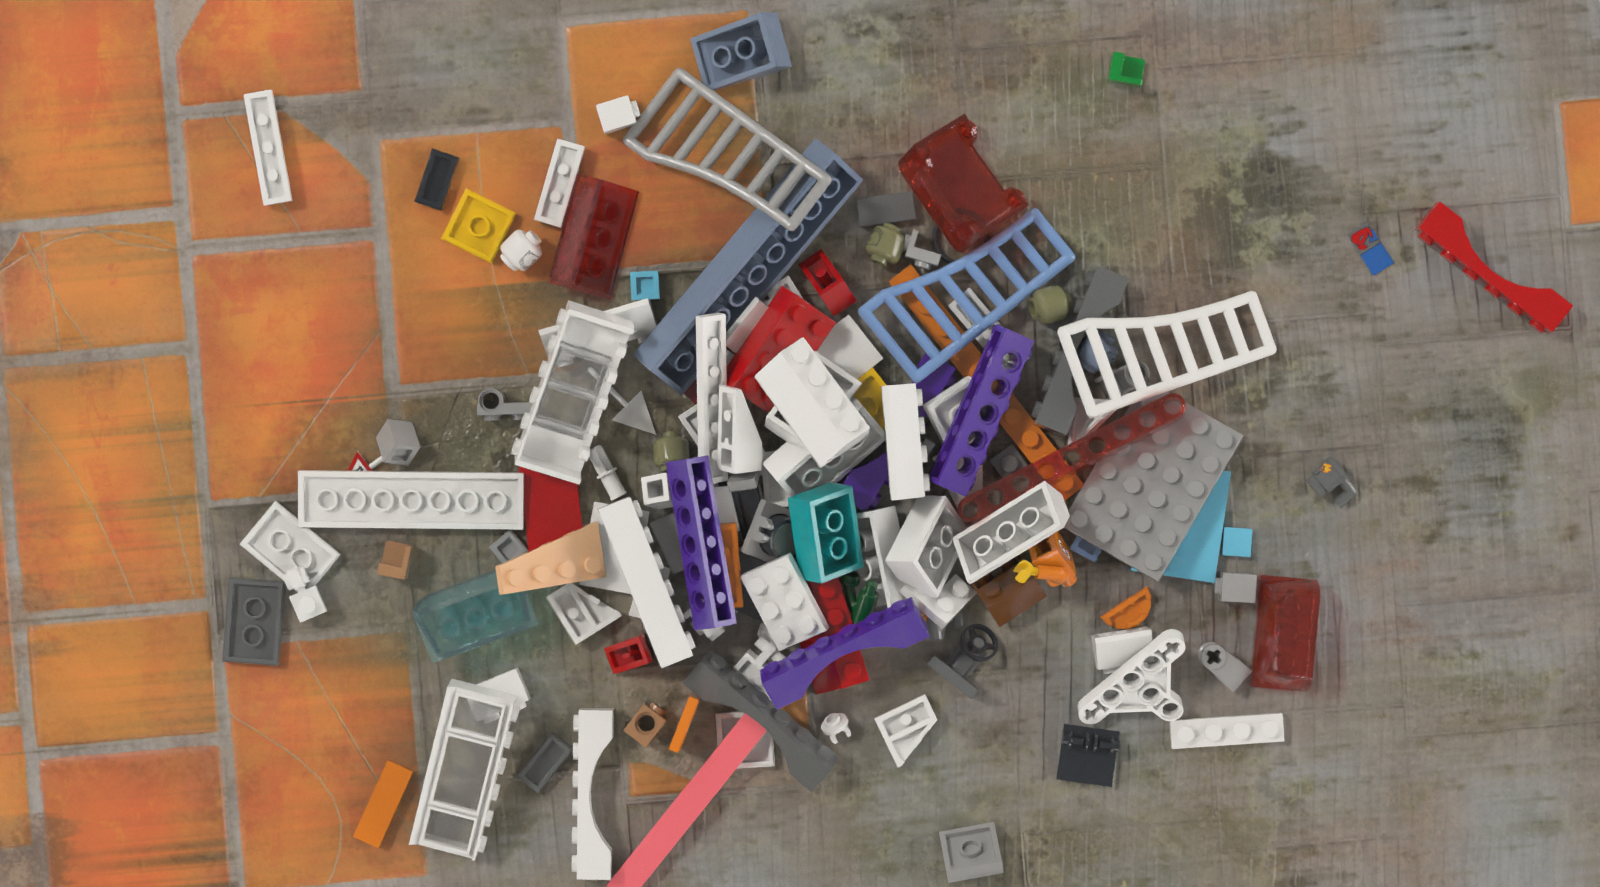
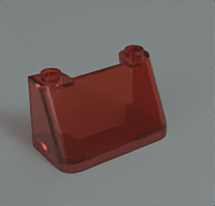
(959, 185)

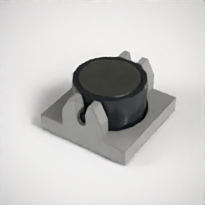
(770, 533)

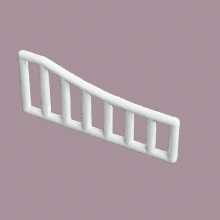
(1175, 320)

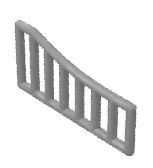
(704, 169)

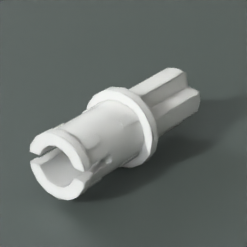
(606, 472)

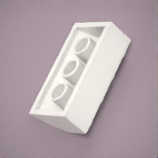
(639, 312)
(812, 402)
(903, 441)
(799, 472)
(1010, 530)
(877, 535)

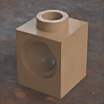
(637, 732)

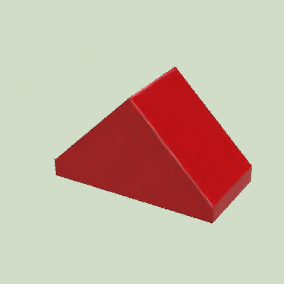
(629, 654)

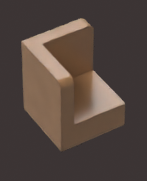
(396, 560)

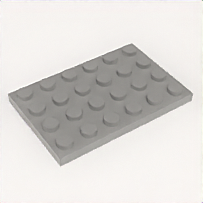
(1152, 491)

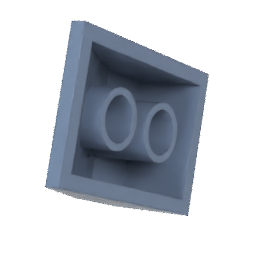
(741, 51)

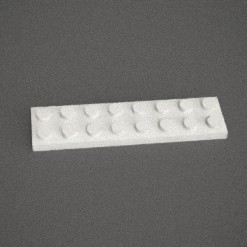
(411, 499)

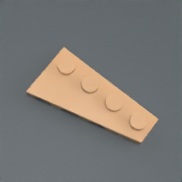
(559, 562)

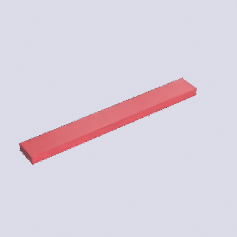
(689, 804)

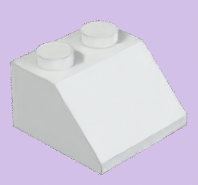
(1117, 647)

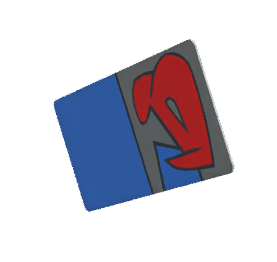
(1370, 248)

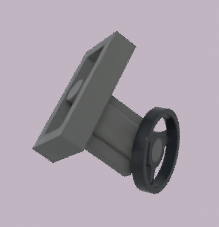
(965, 658)

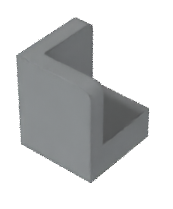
(398, 442)

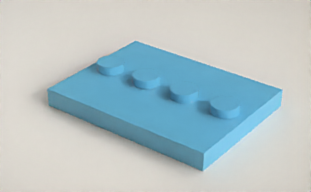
(1201, 546)

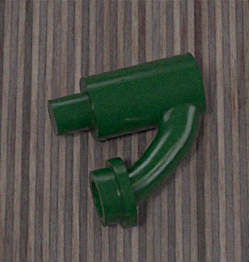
(867, 597)

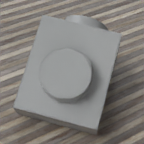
(922, 258)

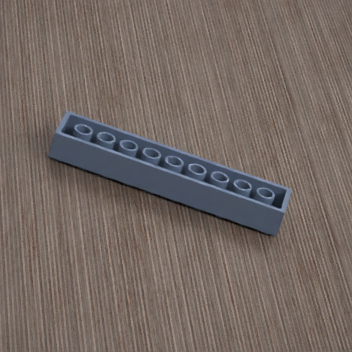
(745, 268)

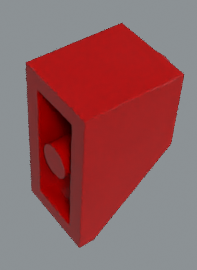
(827, 282)

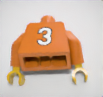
(1051, 561)

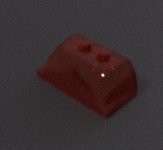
(1285, 633)

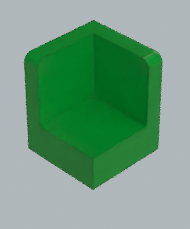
(1125, 70)

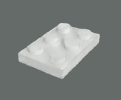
(784, 601)

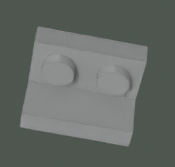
(971, 852)

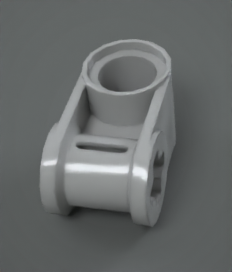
(1122, 379)
(1226, 667)

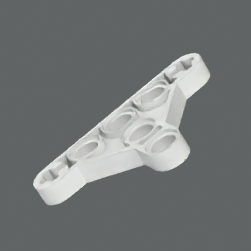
(1130, 693)

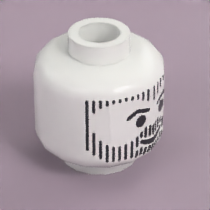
(521, 250)

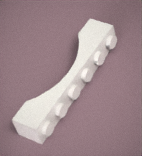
(594, 853)

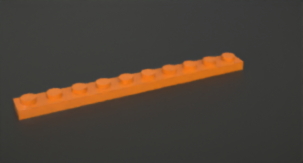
(1016, 419)

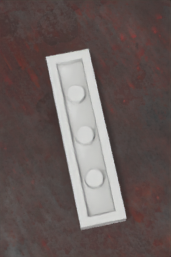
(268, 147)
(1226, 730)

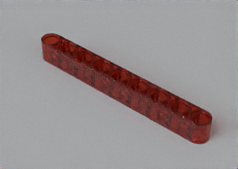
(1080, 447)

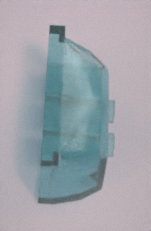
(471, 616)

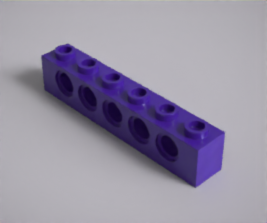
(976, 396)
(701, 543)

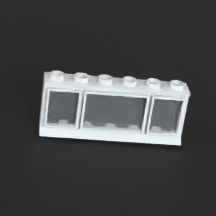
(464, 769)

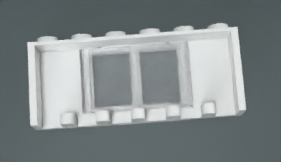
(572, 391)

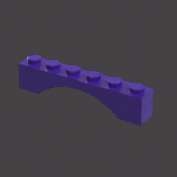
(870, 477)
(893, 627)

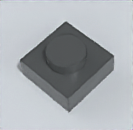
(1008, 461)

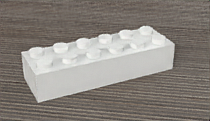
(645, 581)

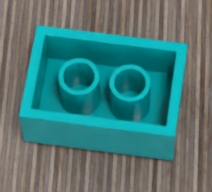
(825, 532)

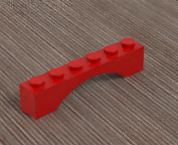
(1447, 232)

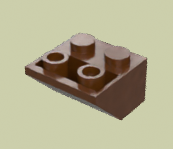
(1005, 595)

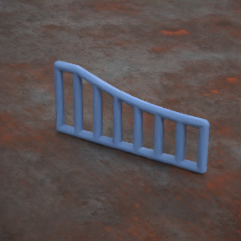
(943, 275)

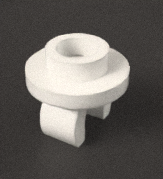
(834, 724)

